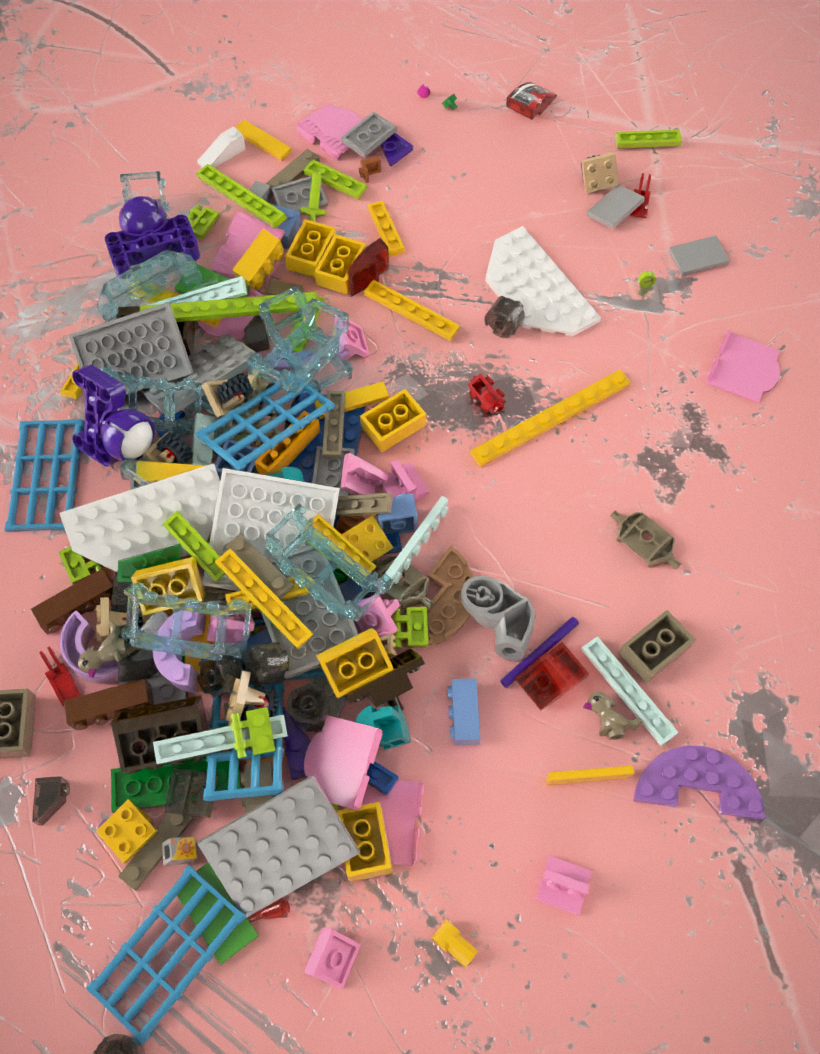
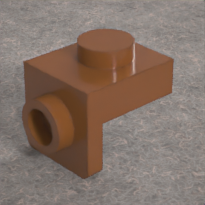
(369, 167)
(348, 522)

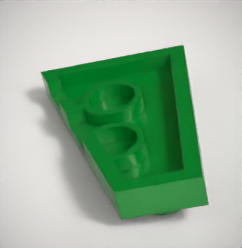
(130, 565)

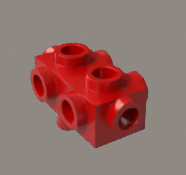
(491, 398)

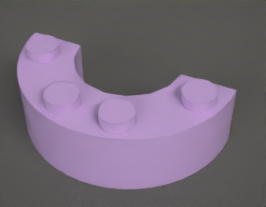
(74, 642)
(171, 665)

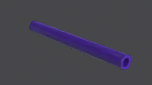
(548, 644)

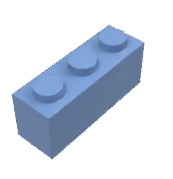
(464, 712)

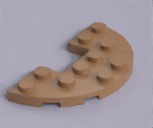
(448, 612)

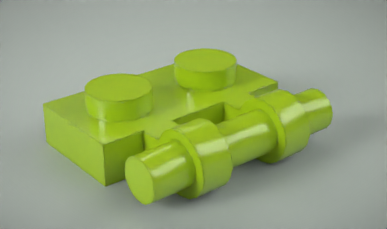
(203, 220)
(76, 565)
(416, 625)
(259, 730)

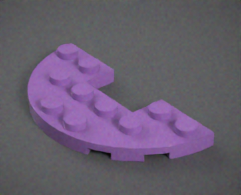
(701, 770)

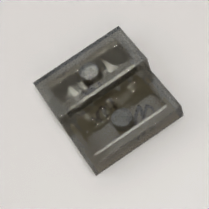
(187, 793)

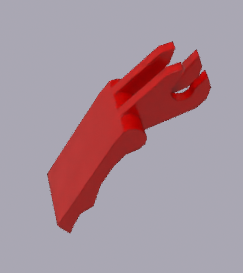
(642, 210)
(60, 678)

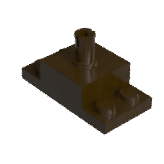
(392, 684)

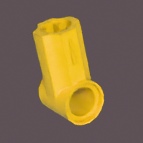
(450, 940)

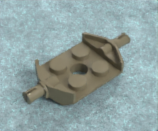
(654, 551)
(409, 590)

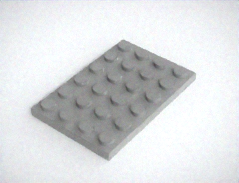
(136, 345)
(213, 363)
(326, 627)
(278, 846)

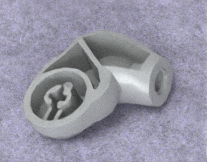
(501, 609)

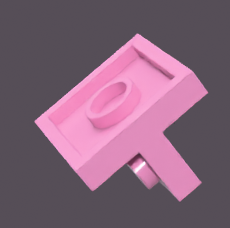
(352, 342)
(360, 476)
(404, 480)
(378, 616)
(234, 628)
(563, 885)
(332, 957)

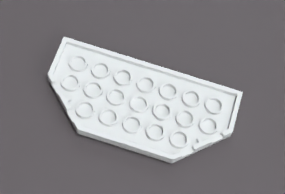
(528, 275)
(134, 519)

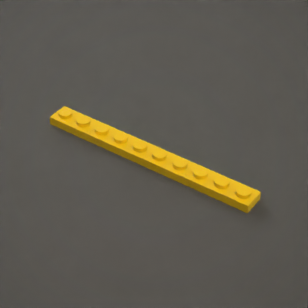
(549, 418)

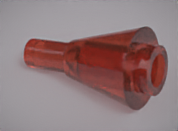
(277, 909)

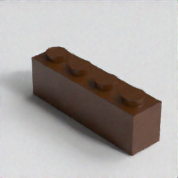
(79, 597)
(105, 704)

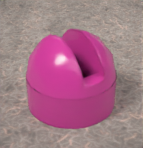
(423, 91)

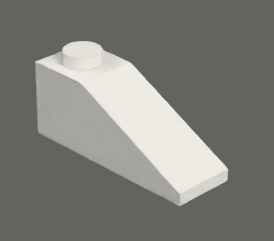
(223, 148)

